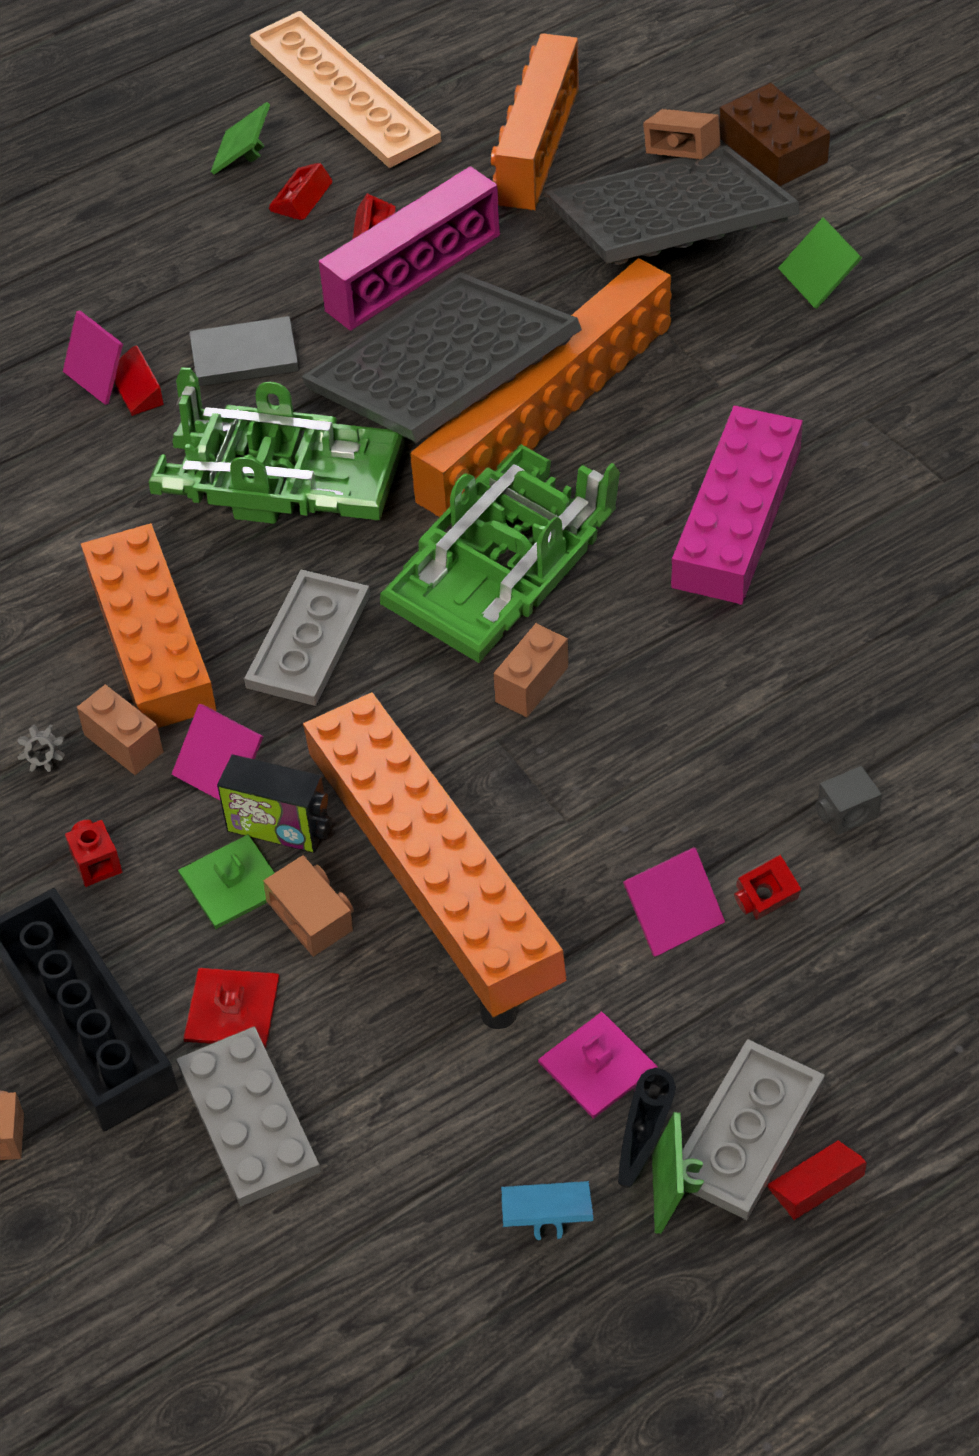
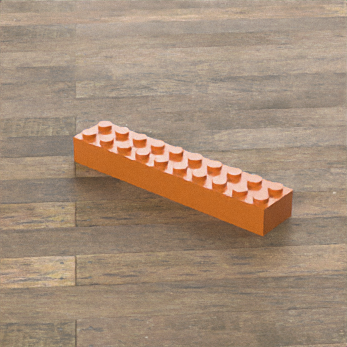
(614, 330)
(435, 855)

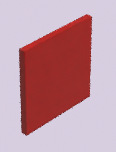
(230, 1003)

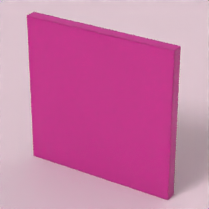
(92, 357)
(209, 747)
(674, 901)
(596, 1064)

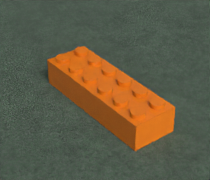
(536, 121)
(148, 625)

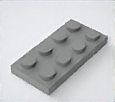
(307, 637)
(248, 1116)
(750, 1126)

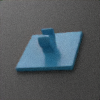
(546, 1205)

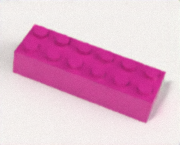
(409, 248)
(736, 505)

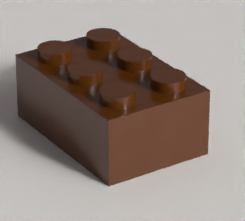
(774, 134)

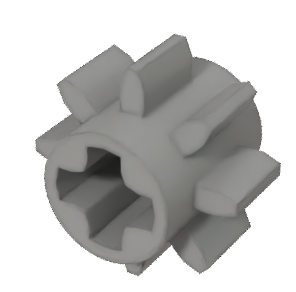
(37, 758)

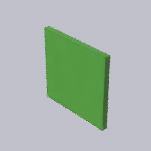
(242, 139)
(820, 263)
(228, 881)
(670, 1173)

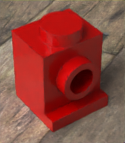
(91, 844)
(771, 875)

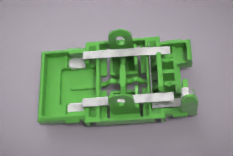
(335, 470)
(454, 578)

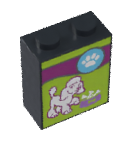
(274, 803)

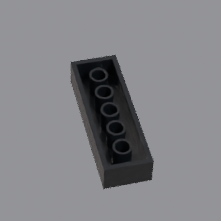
(82, 1011)

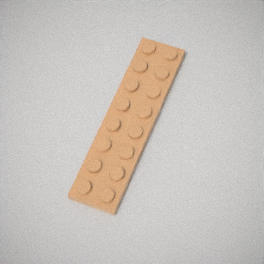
(345, 89)

